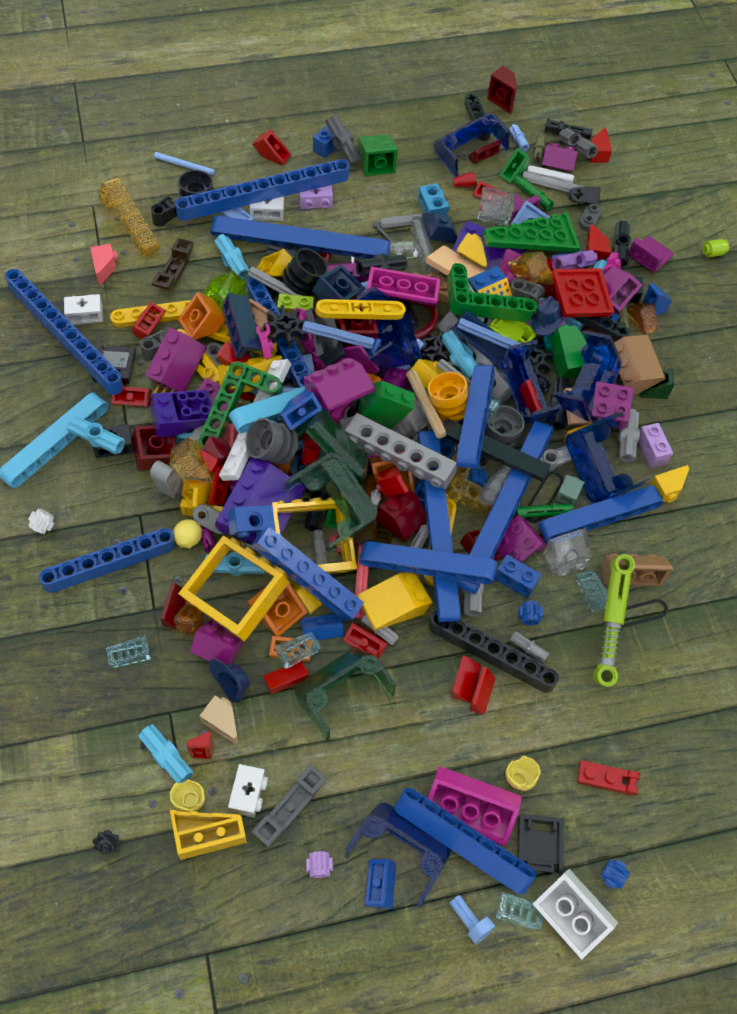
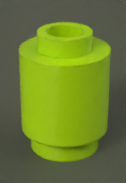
(715, 248)

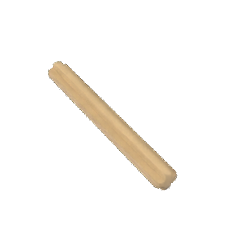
(426, 404)

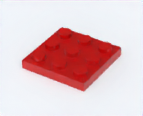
(582, 292)

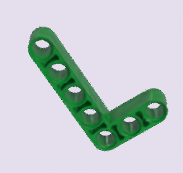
(485, 304)
(223, 397)

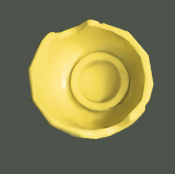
(187, 533)
(523, 773)
(187, 796)

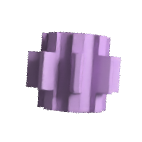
(319, 864)

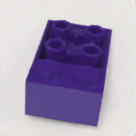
(179, 411)

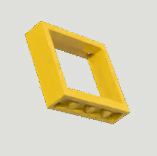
(316, 504)
(261, 605)

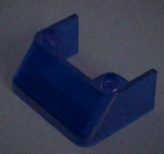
(466, 133)
(396, 336)
(600, 364)
(518, 370)
(593, 464)
(384, 818)

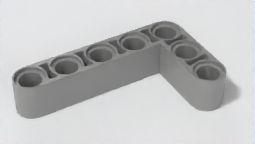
(166, 477)

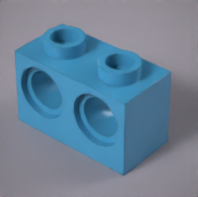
(432, 199)

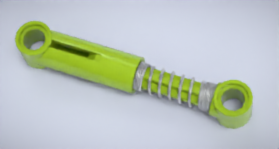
(614, 617)

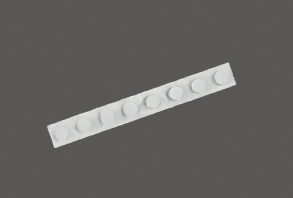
(238, 455)

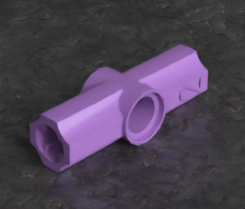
(575, 260)

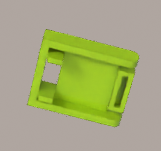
(513, 330)

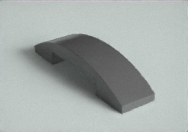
(290, 807)

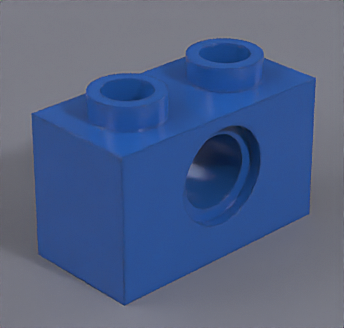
(239, 520)

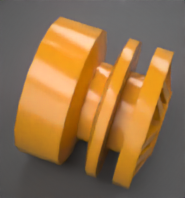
(449, 395)

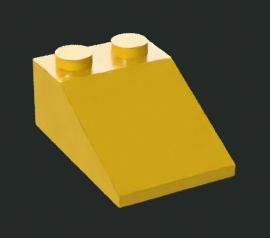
(395, 600)

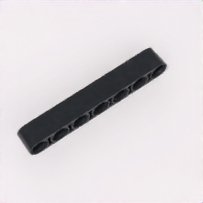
(499, 659)

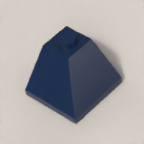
(440, 227)
(338, 285)

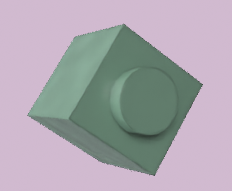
(569, 490)

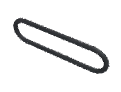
(541, 485)
(646, 619)

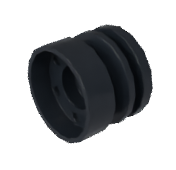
(194, 182)
(304, 271)

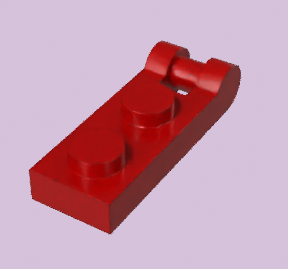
(607, 778)

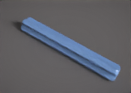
(338, 334)
(486, 334)

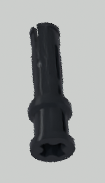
(557, 126)

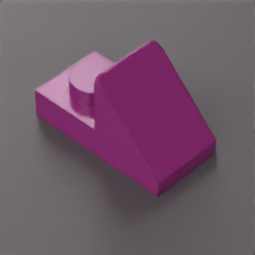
(518, 203)

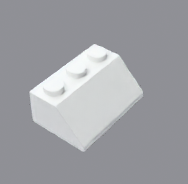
(575, 914)

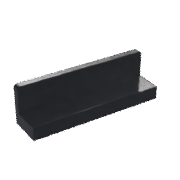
(327, 349)

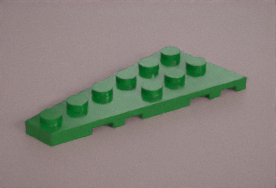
(535, 234)

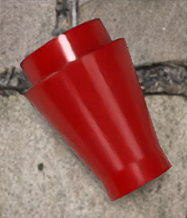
(466, 180)

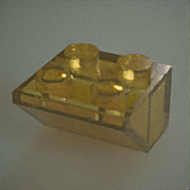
(532, 267)
(188, 462)

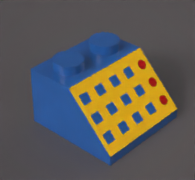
(491, 282)

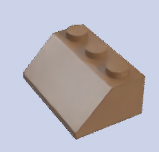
(639, 363)
(648, 569)

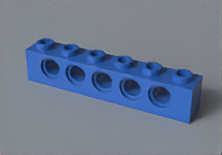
(307, 574)

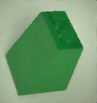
(377, 155)
(567, 347)
(386, 404)

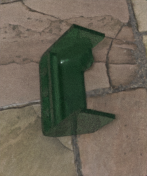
(335, 440)
(344, 490)
(312, 690)

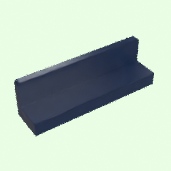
(240, 324)
(489, 350)

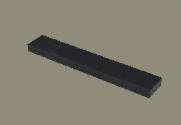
(502, 453)

